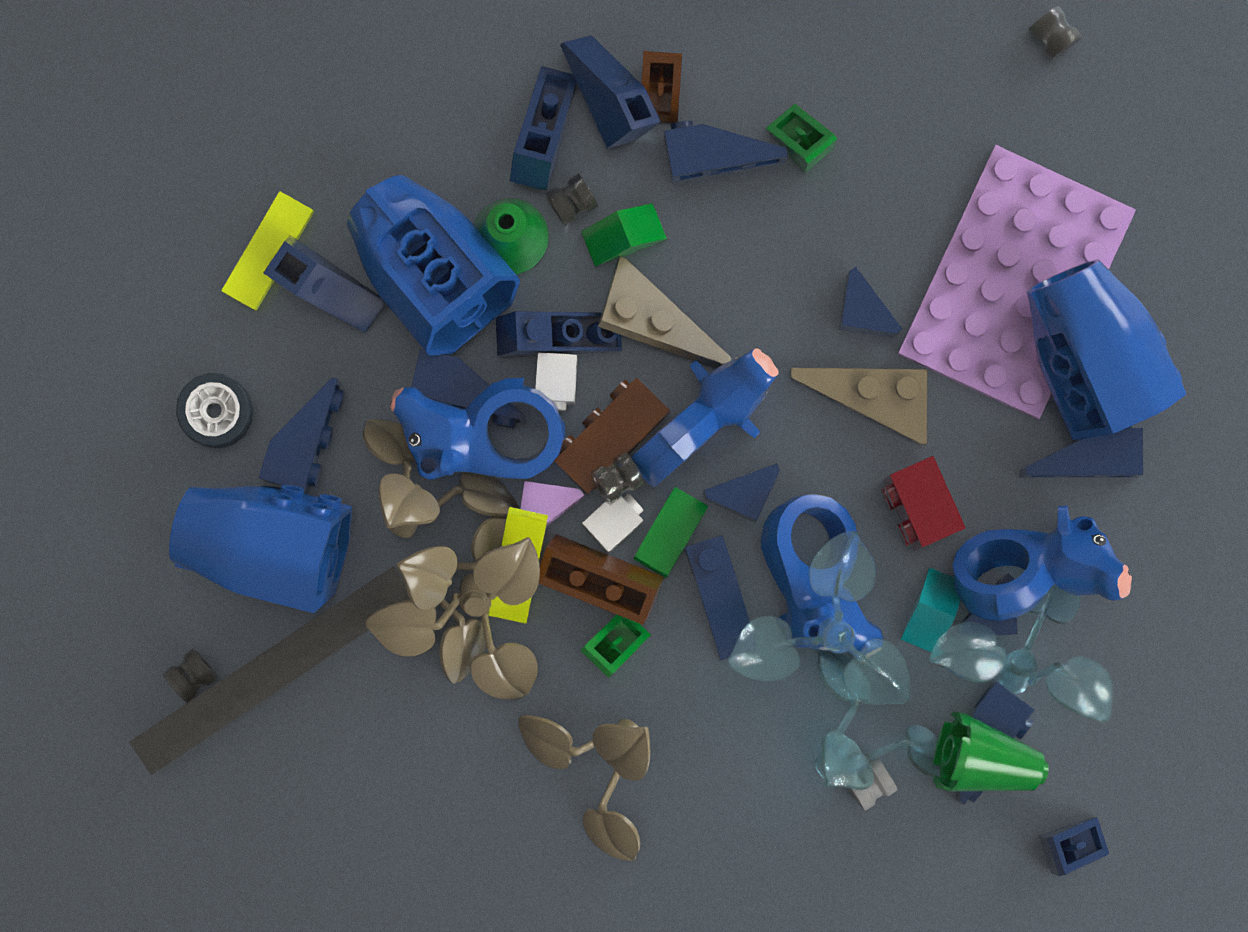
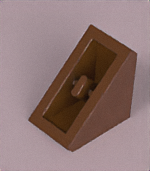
(662, 82)

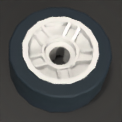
(195, 416)

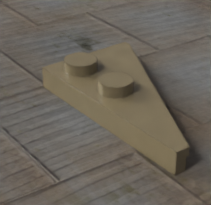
(645, 314)
(885, 395)

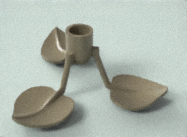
(406, 504)
(504, 572)
(427, 579)
(620, 745)

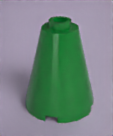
(522, 243)
(985, 759)

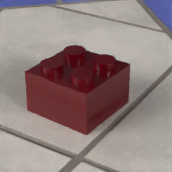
(922, 504)

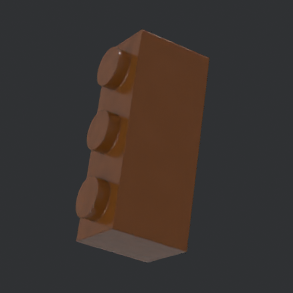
(611, 432)
(599, 579)

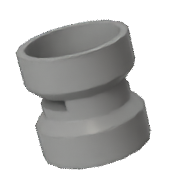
(881, 786)

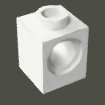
(557, 378)
(614, 522)

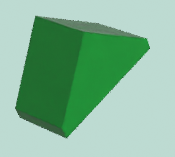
(802, 137)
(623, 234)
(615, 644)

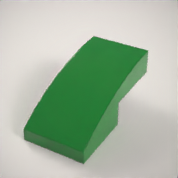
(670, 532)

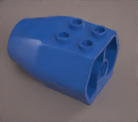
(429, 264)
(1100, 352)
(264, 542)

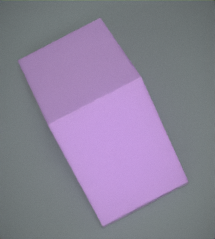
(549, 499)

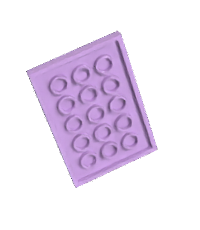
(1011, 236)

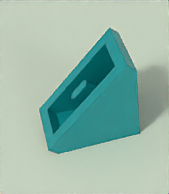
(932, 610)

